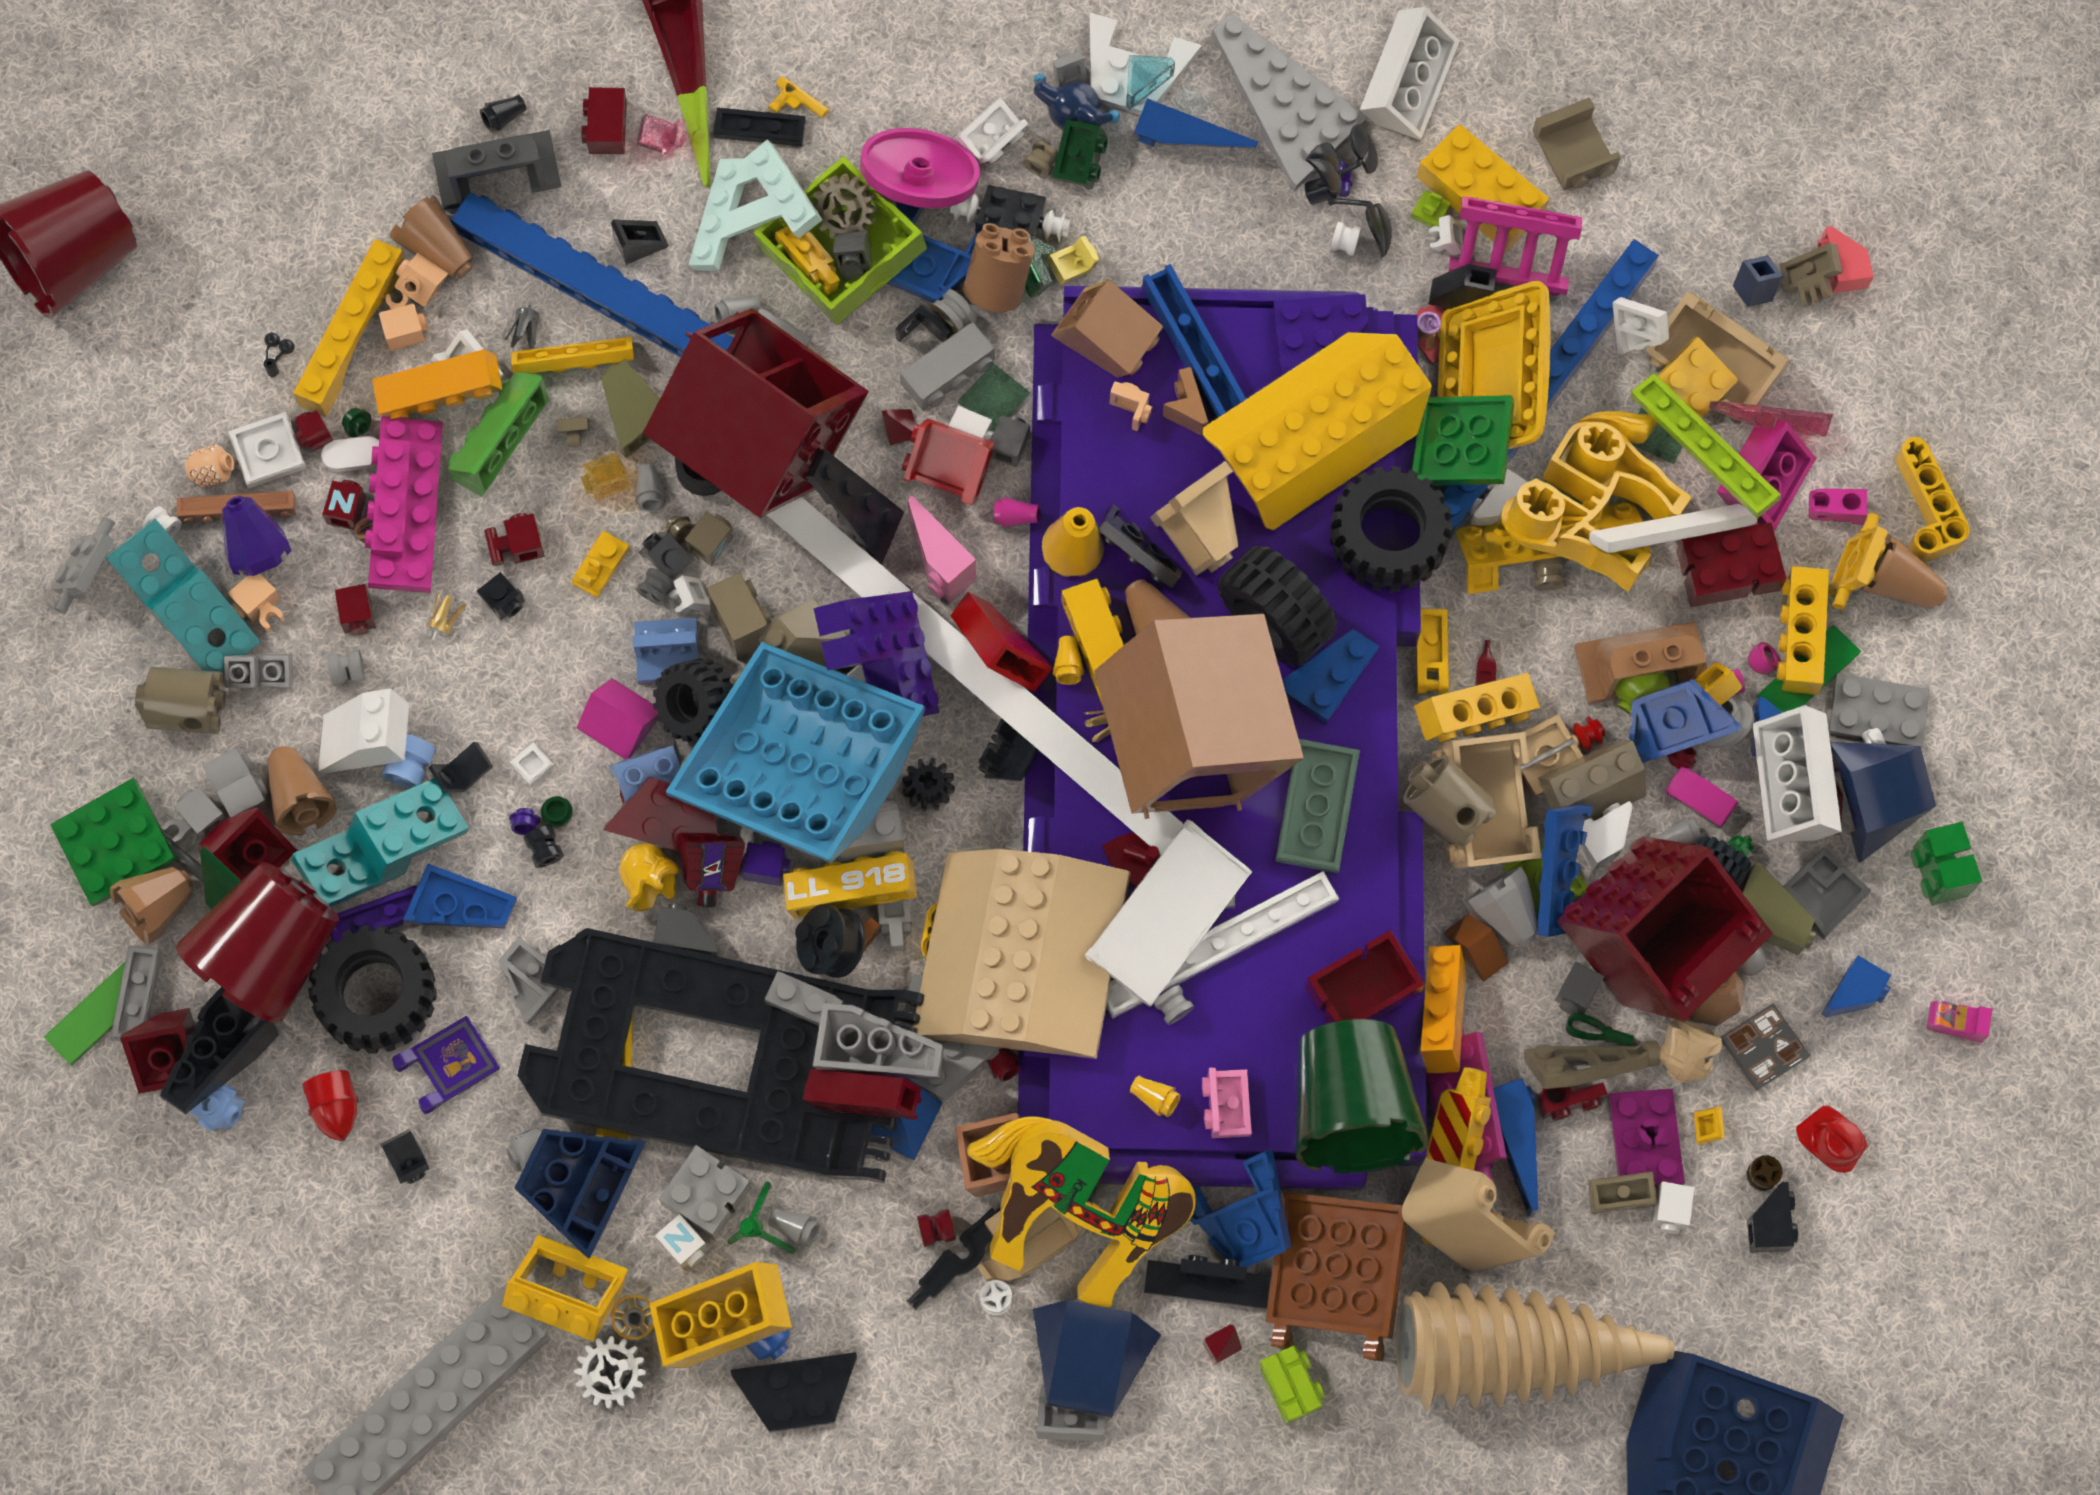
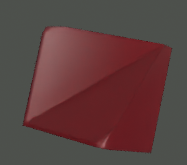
(1222, 1344)

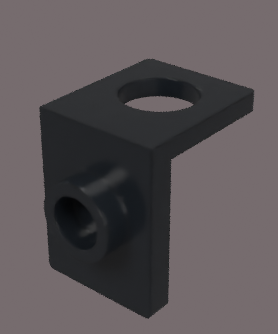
(932, 322)
(463, 770)

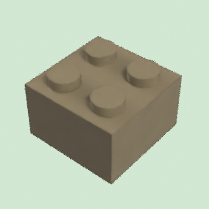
(738, 613)

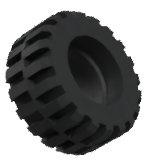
(1397, 492)
(1292, 605)
(391, 1025)

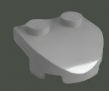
(1067, 1424)

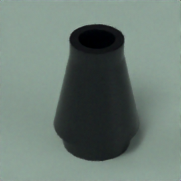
(501, 112)

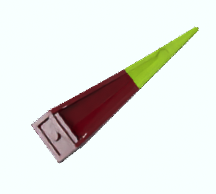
(681, 40)

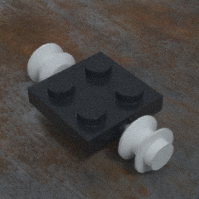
(1012, 211)

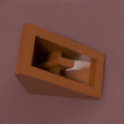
(1478, 946)

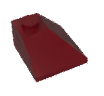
(247, 841)
(156, 1047)

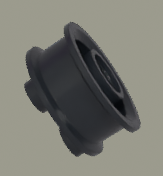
(830, 941)

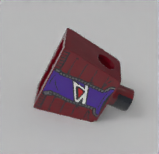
(710, 863)

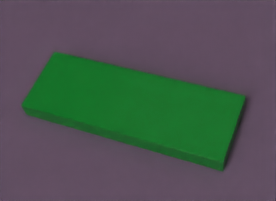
(1838, 654)

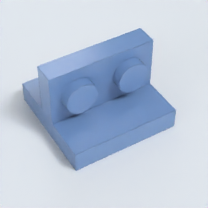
(663, 645)

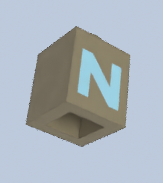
(709, 537)

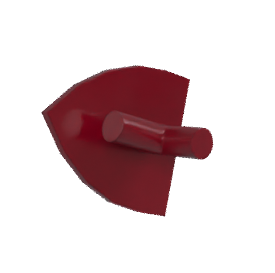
(1131, 854)

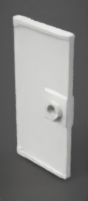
(1168, 913)

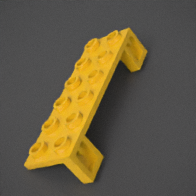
(1492, 546)

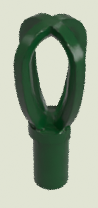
(1608, 1033)

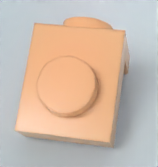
(1132, 399)

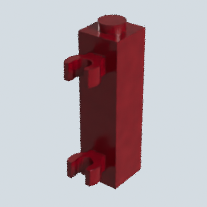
(862, 1094)

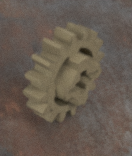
(840, 196)

